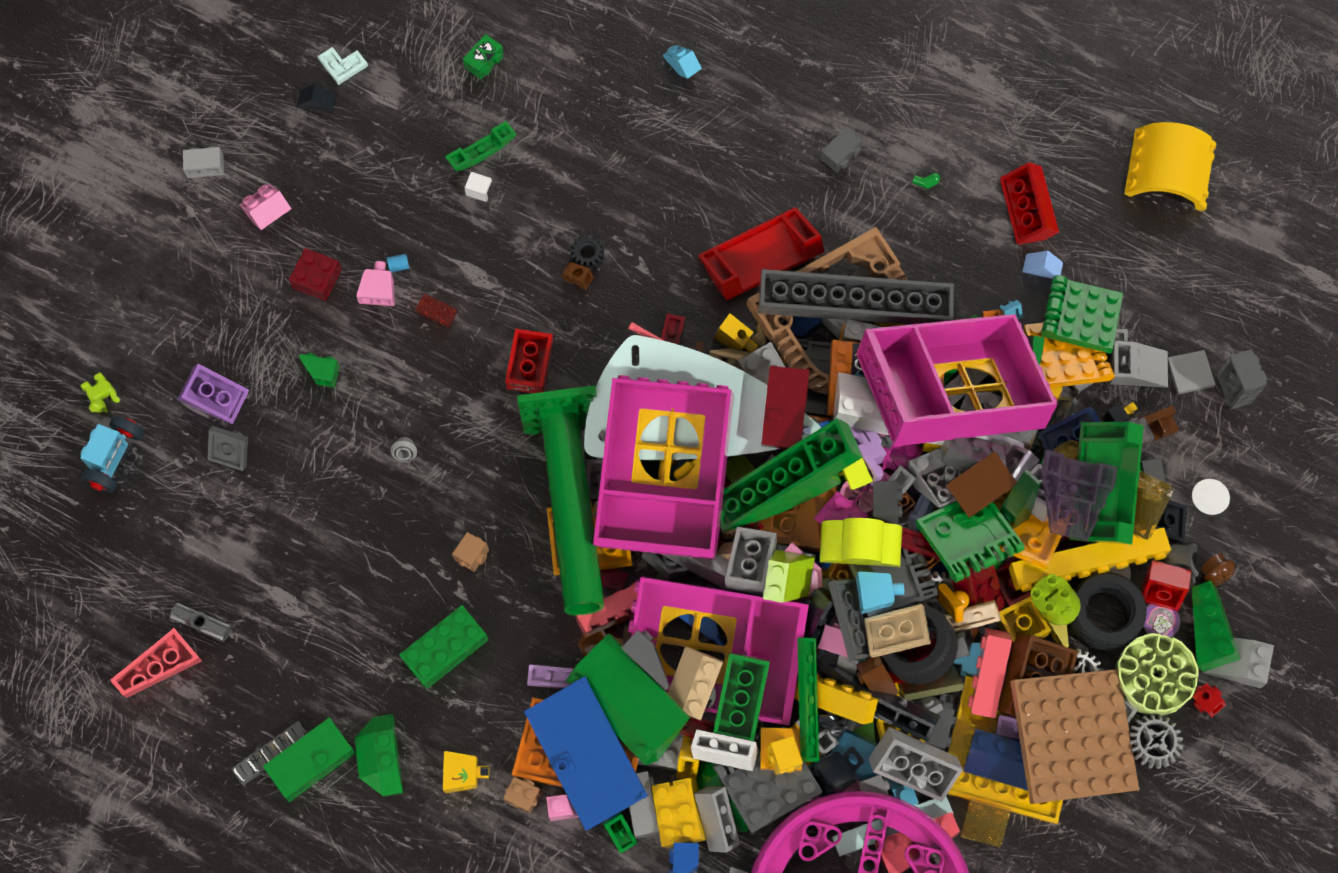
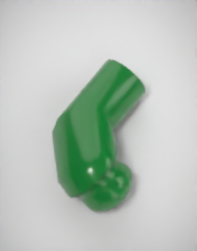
(927, 182)

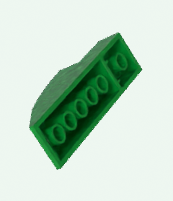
(791, 477)

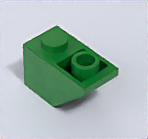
(322, 370)

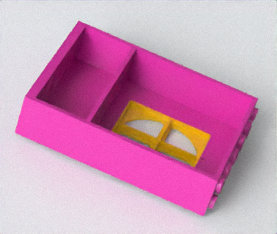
(906, 369)
(663, 513)
(752, 629)

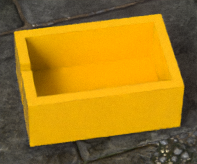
(678, 812)

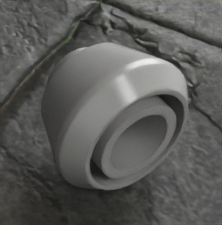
(404, 450)

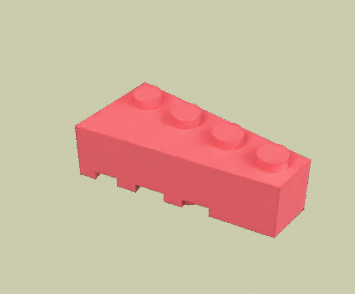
(616, 607)
(156, 664)
(990, 673)
(895, 845)

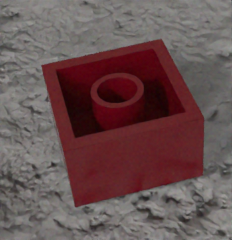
(315, 274)

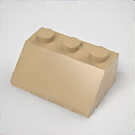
(694, 681)

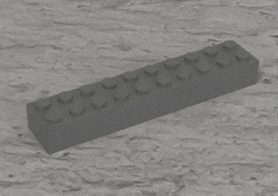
(854, 298)

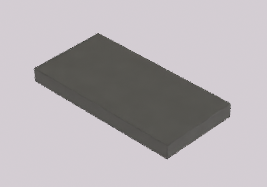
(850, 619)

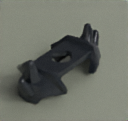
(835, 726)

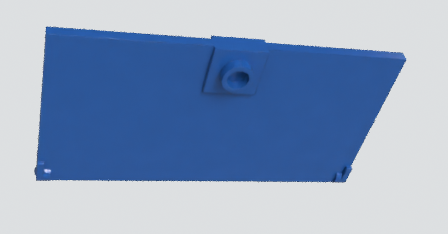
(585, 753)

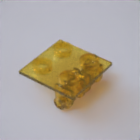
(985, 822)

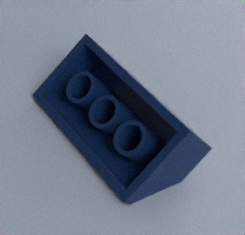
(996, 759)

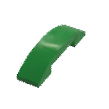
(482, 149)

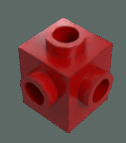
(1208, 699)

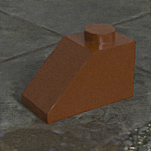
(876, 676)

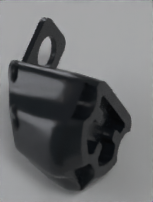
(836, 772)

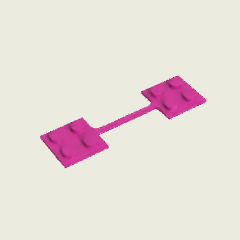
(842, 508)

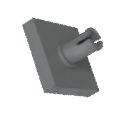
(227, 448)
(667, 568)

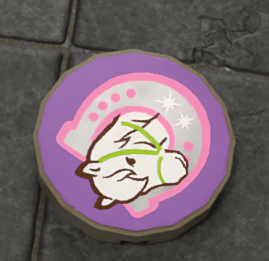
(1161, 621)

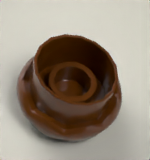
(1218, 569)

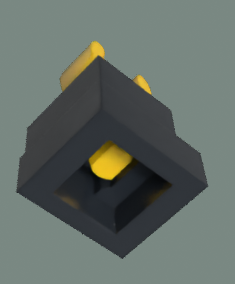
(1119, 414)

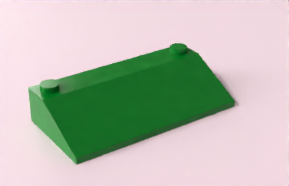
(1118, 446)
(631, 700)

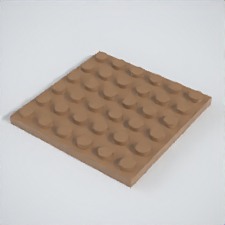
(1074, 736)

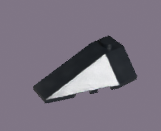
(820, 613)

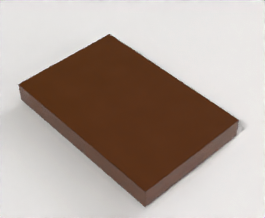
(981, 484)

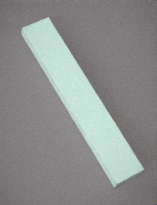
(854, 839)

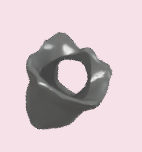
(1185, 557)

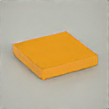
(770, 735)

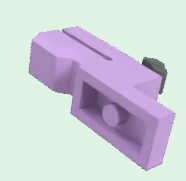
(872, 450)

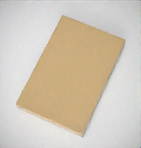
(897, 630)

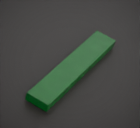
(808, 699)

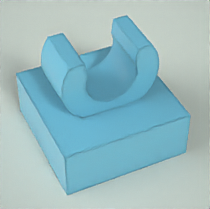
(1012, 308)

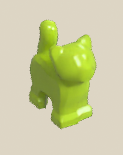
(99, 391)

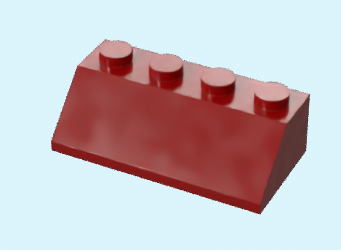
(1029, 204)

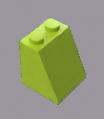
(788, 576)

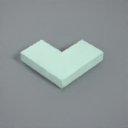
(342, 69)

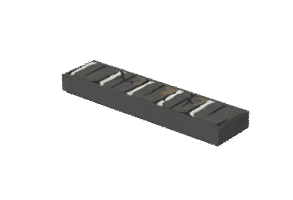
(253, 764)

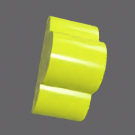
(861, 542)

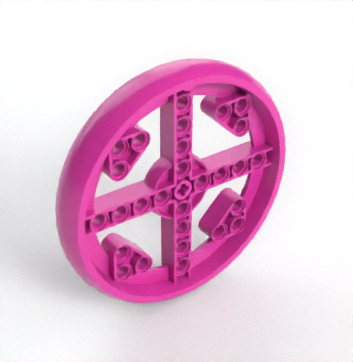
(860, 807)

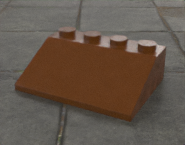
(1034, 659)

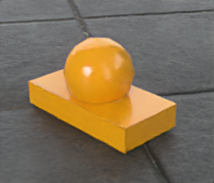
(952, 602)

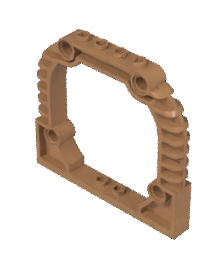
(866, 251)

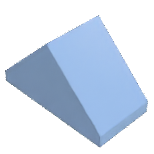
(1042, 264)

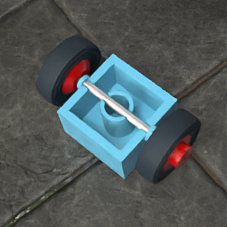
(106, 450)

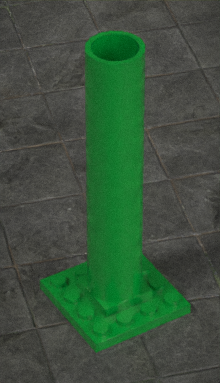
(560, 419)

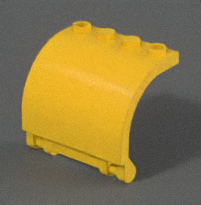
(1171, 160)

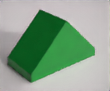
(620, 833)

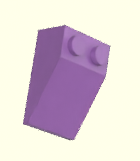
(213, 394)

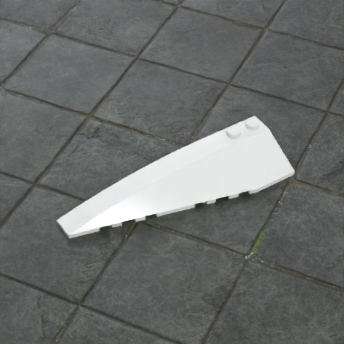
(858, 408)

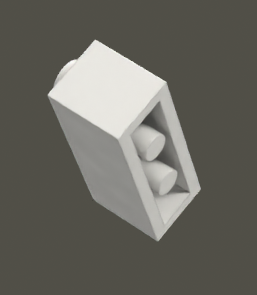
(724, 750)

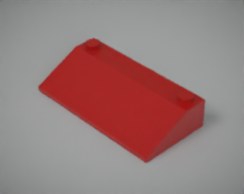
(769, 246)

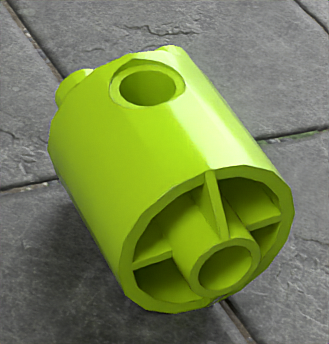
(1056, 600)

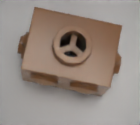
(471, 552)
(522, 794)

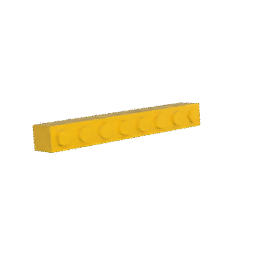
(1091, 558)

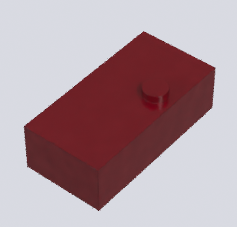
(784, 407)

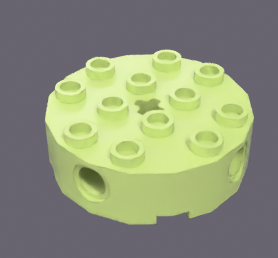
(1156, 655)

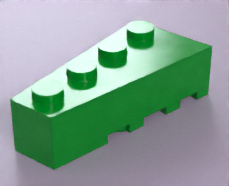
(1212, 631)

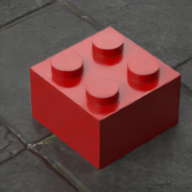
(1165, 585)

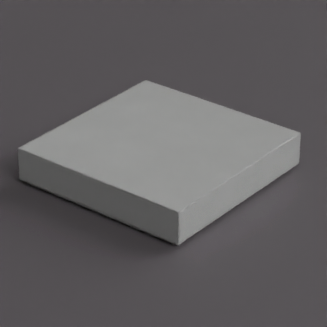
(1191, 372)

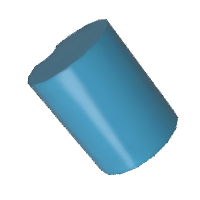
(398, 263)

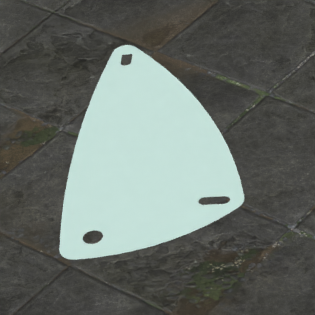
(678, 363)

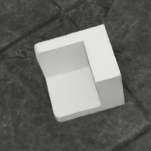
(478, 186)

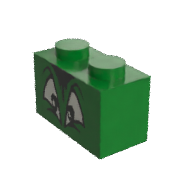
(483, 57)

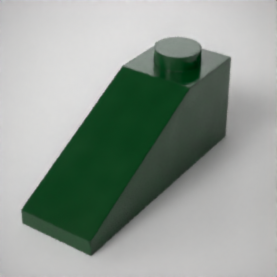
(1021, 500)

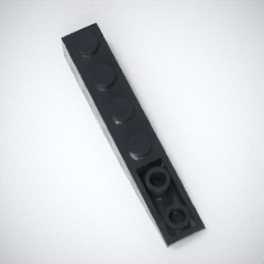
(891, 707)

